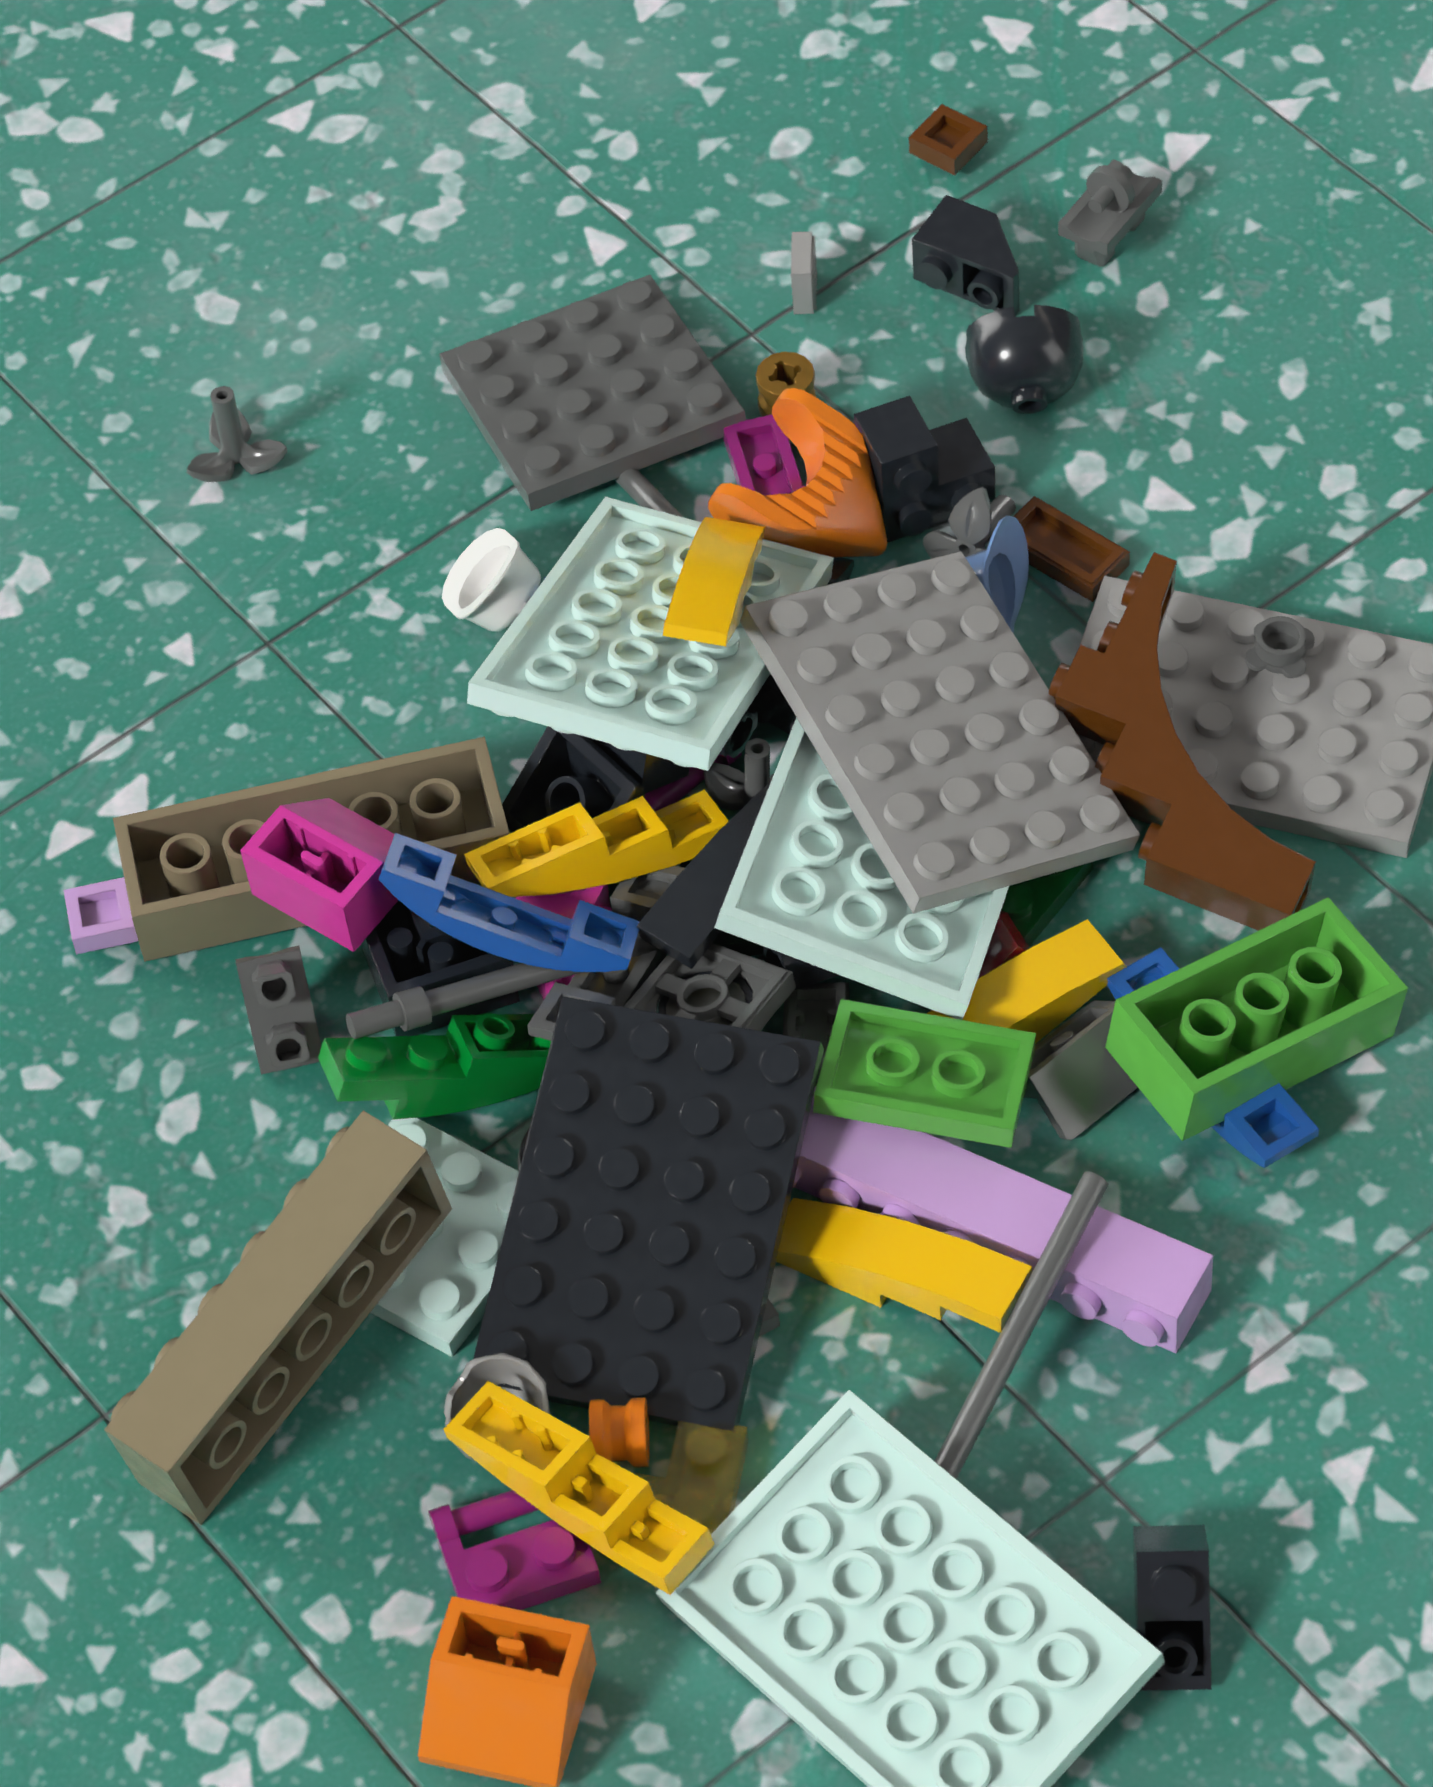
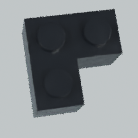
(920, 469)
(411, 954)

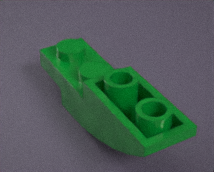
(432, 1075)

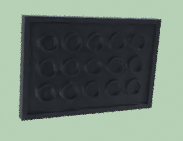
(650, 1210)

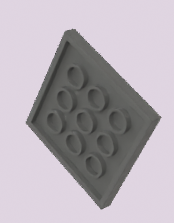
(591, 391)

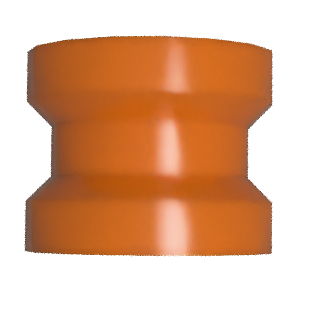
(621, 1431)

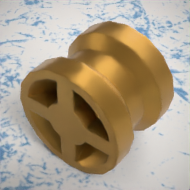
(782, 372)

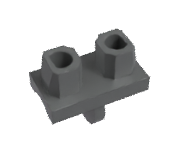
(1108, 211)
(279, 1009)

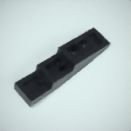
(688, 910)

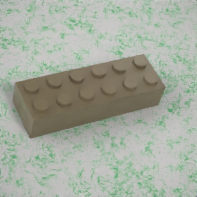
(187, 862)
(279, 1317)

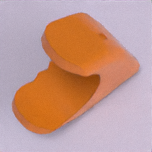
(838, 506)

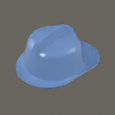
(1004, 568)

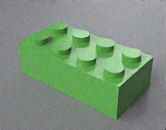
(1255, 1017)

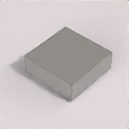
(803, 273)

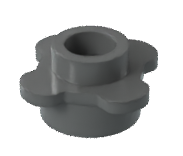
(1282, 634)

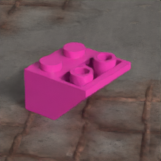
(322, 868)

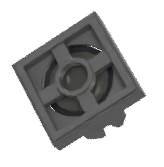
(719, 989)

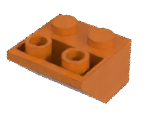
(505, 1693)

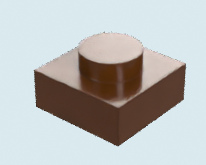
(948, 139)

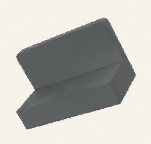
(1076, 1073)

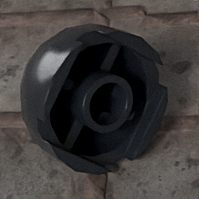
(1025, 358)

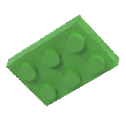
(925, 1073)

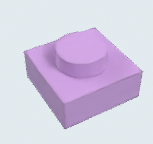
(99, 916)

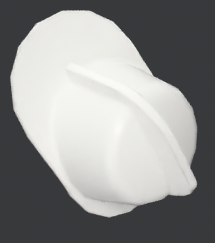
(491, 581)

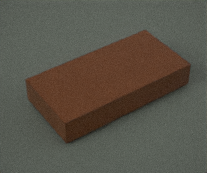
(1069, 549)

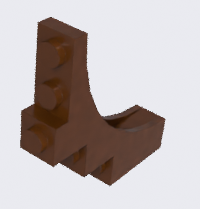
(1194, 839)

